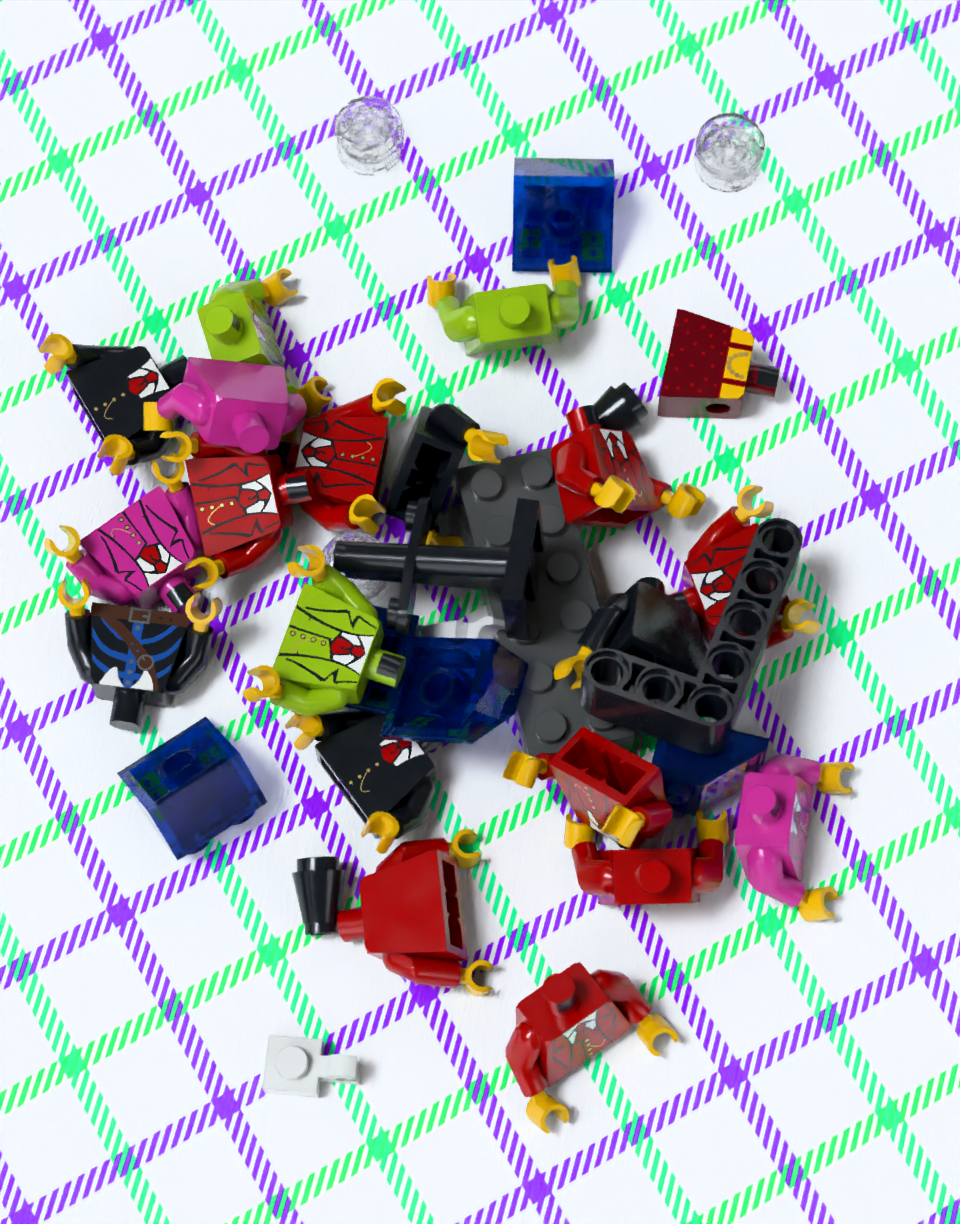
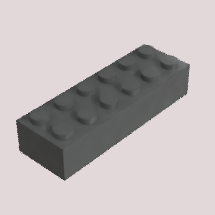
(563, 602)

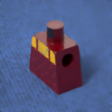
(711, 370)

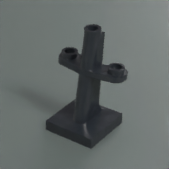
(493, 569)

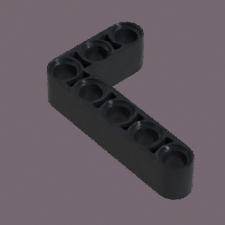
(730, 654)

